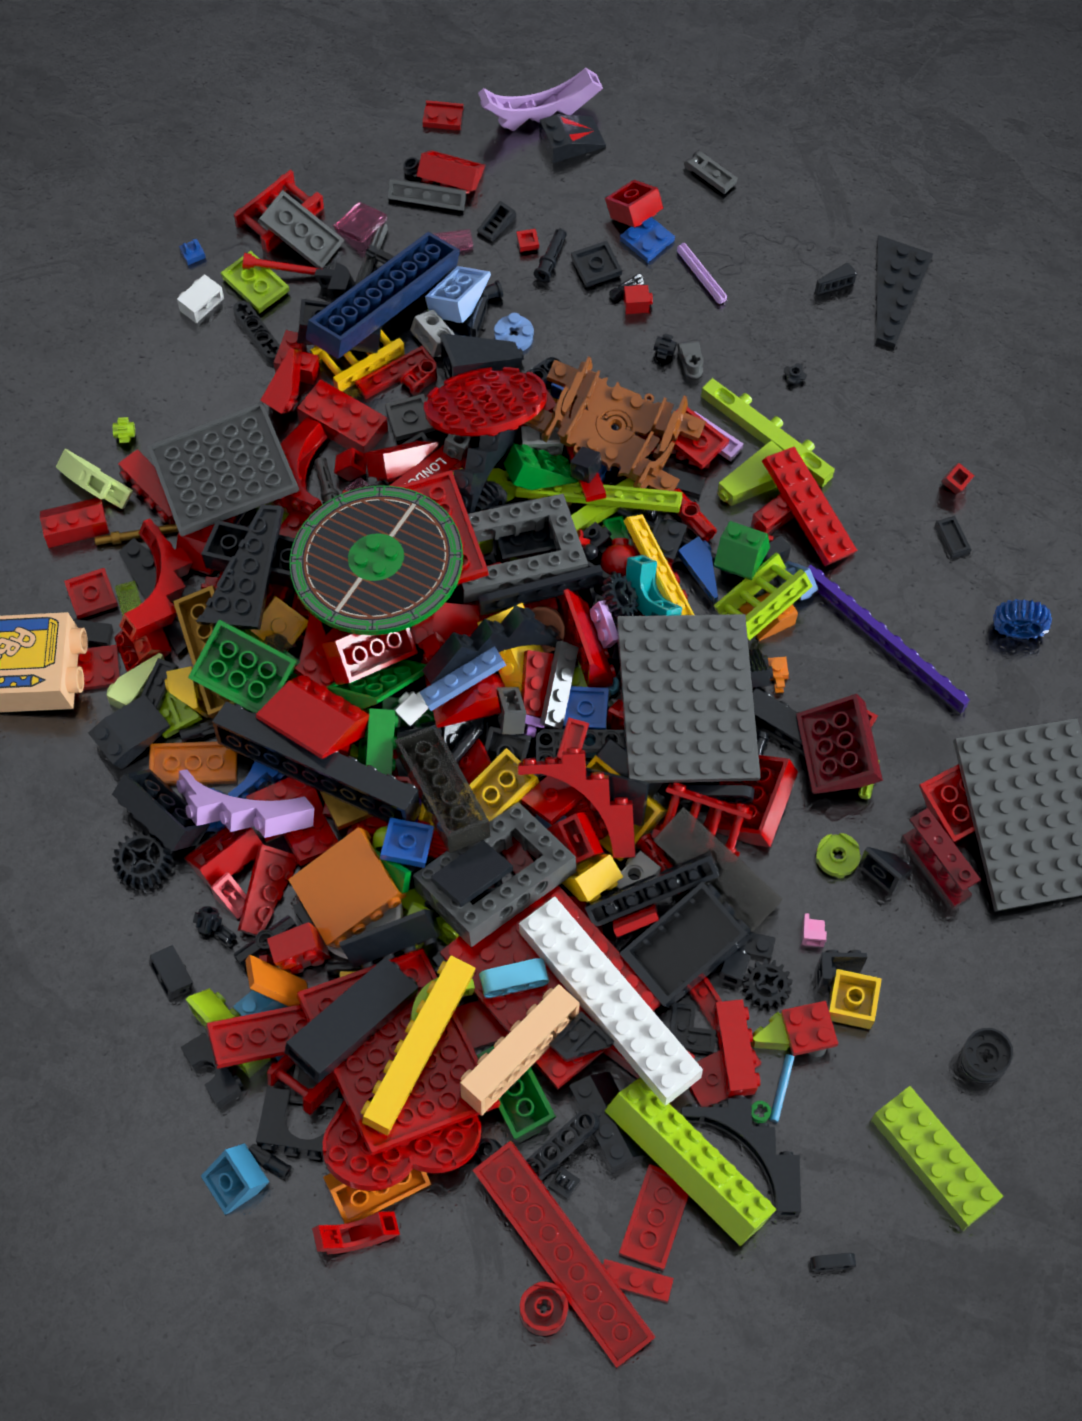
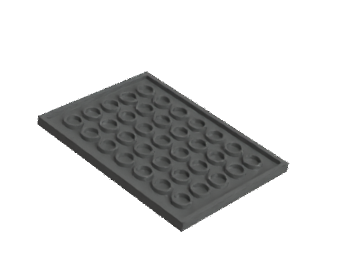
(687, 698)
(1026, 810)

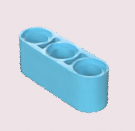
(514, 978)

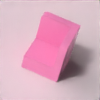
(813, 932)

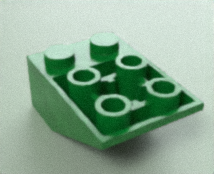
(537, 468)

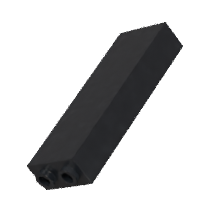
(351, 1020)

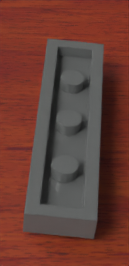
(426, 194)
(559, 685)

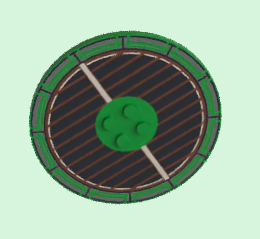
(376, 560)

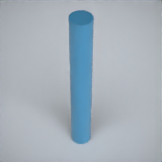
(781, 1089)

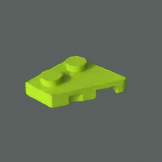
(177, 714)

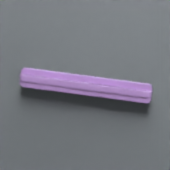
(702, 274)

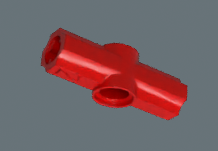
(697, 521)

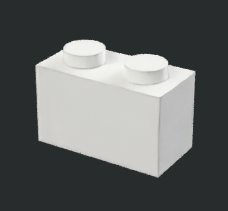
(200, 298)

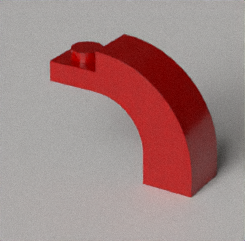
(356, 1234)

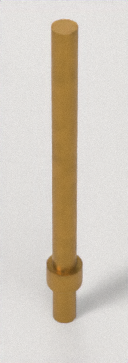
(116, 537)

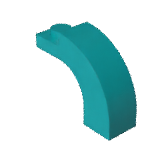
(642, 574)

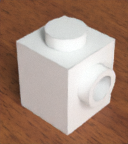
(410, 707)

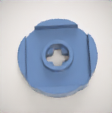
(517, 323)

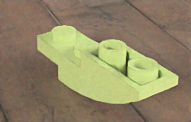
(93, 480)

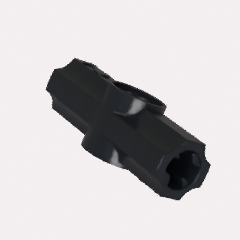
(255, 948)

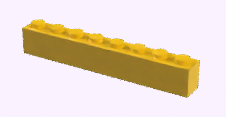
(418, 1045)

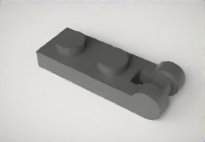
(711, 171)

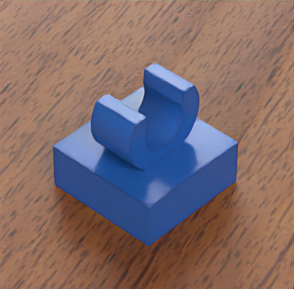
(192, 252)

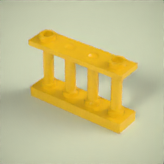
(359, 369)

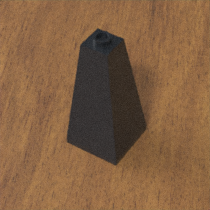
(473, 353)

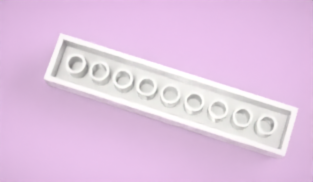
(610, 1001)

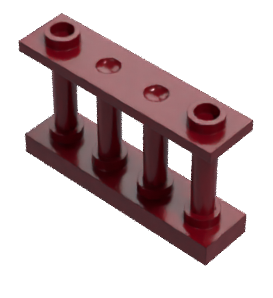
(940, 858)

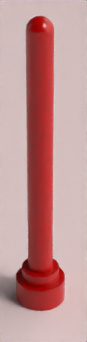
(250, 261)

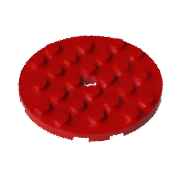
(462, 407)

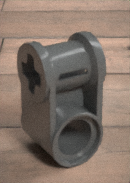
(691, 358)

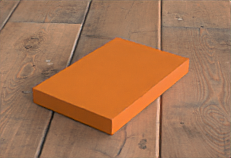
(274, 981)

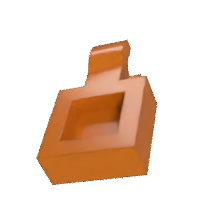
(780, 673)

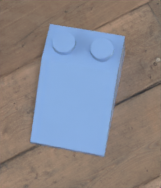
(458, 293)

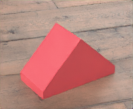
(229, 895)

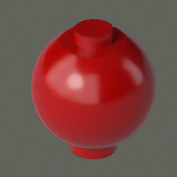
(616, 556)

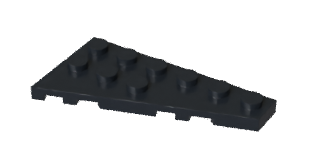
(898, 282)
(246, 580)

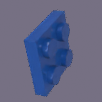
(647, 239)
(589, 706)
(407, 842)

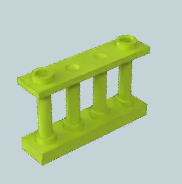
(774, 604)

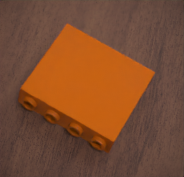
(346, 888)

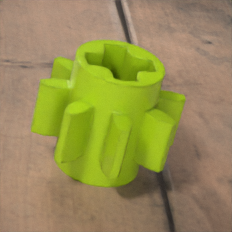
(123, 430)

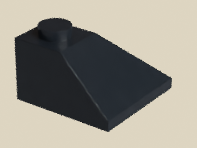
(885, 868)

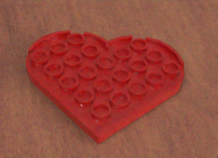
(433, 1153)

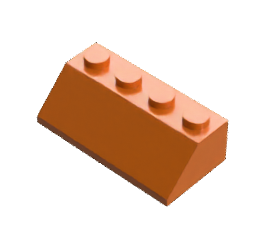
(359, 1204)

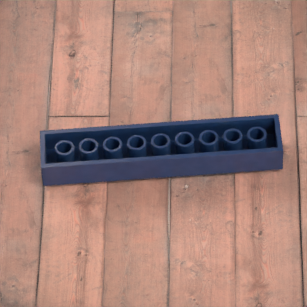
(382, 295)

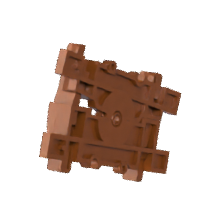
(599, 407)

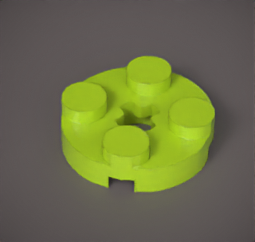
(838, 867)

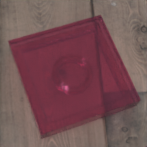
(360, 222)

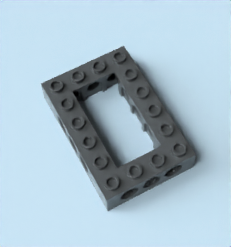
(523, 518)
(552, 867)

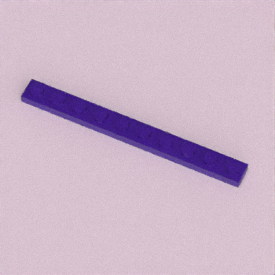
(891, 643)

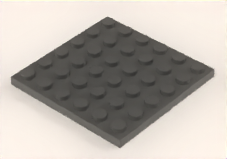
(222, 468)

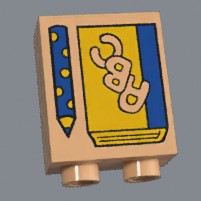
(40, 661)

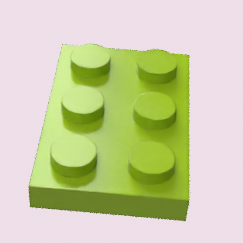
(257, 286)

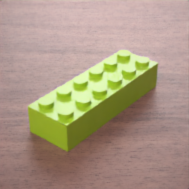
(936, 1158)

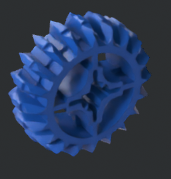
(1022, 619)

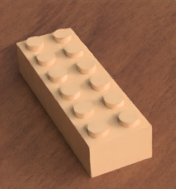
(518, 1050)

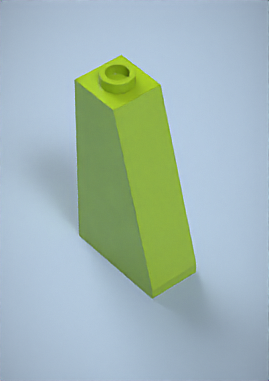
(749, 478)

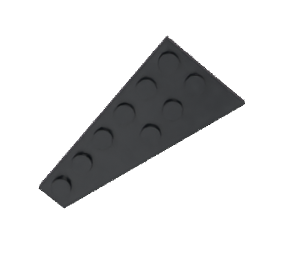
(143, 570)

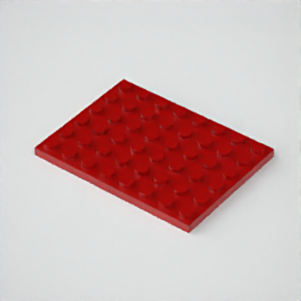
(509, 947)
(437, 1093)

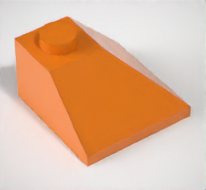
(783, 621)

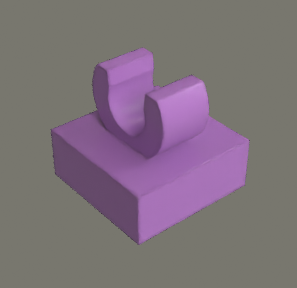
(531, 725)

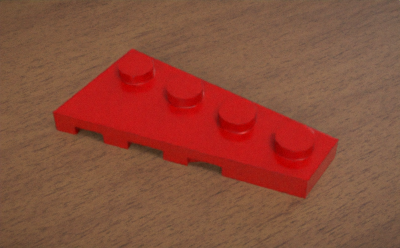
(266, 887)

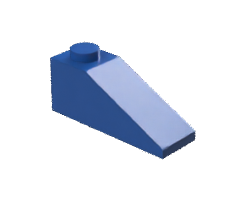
(698, 561)

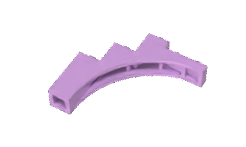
(563, 98)
(237, 813)

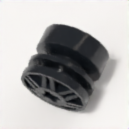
(998, 1051)

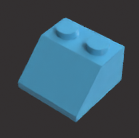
(234, 1178)

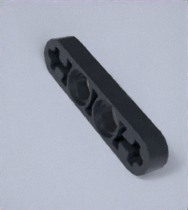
(255, 333)
(725, 793)

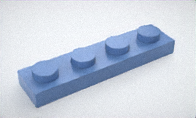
(462, 678)

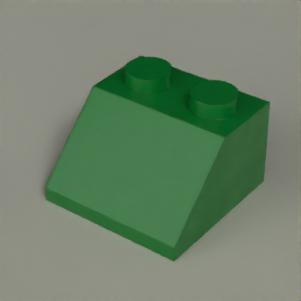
(741, 550)

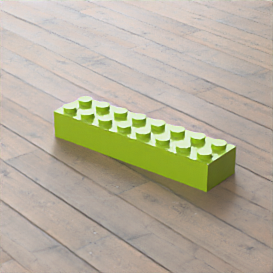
(691, 1161)

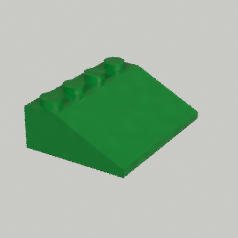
(241, 667)
(380, 684)

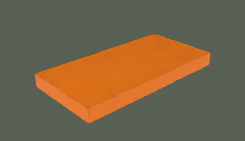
(205, 761)

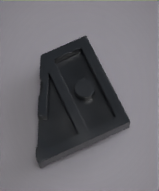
(580, 1039)

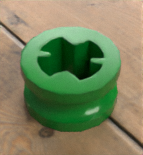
(764, 1105)

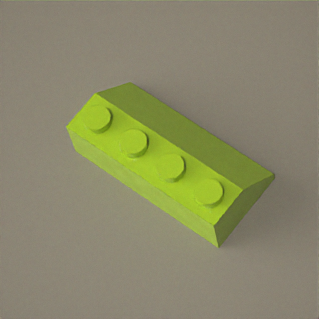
(209, 1008)

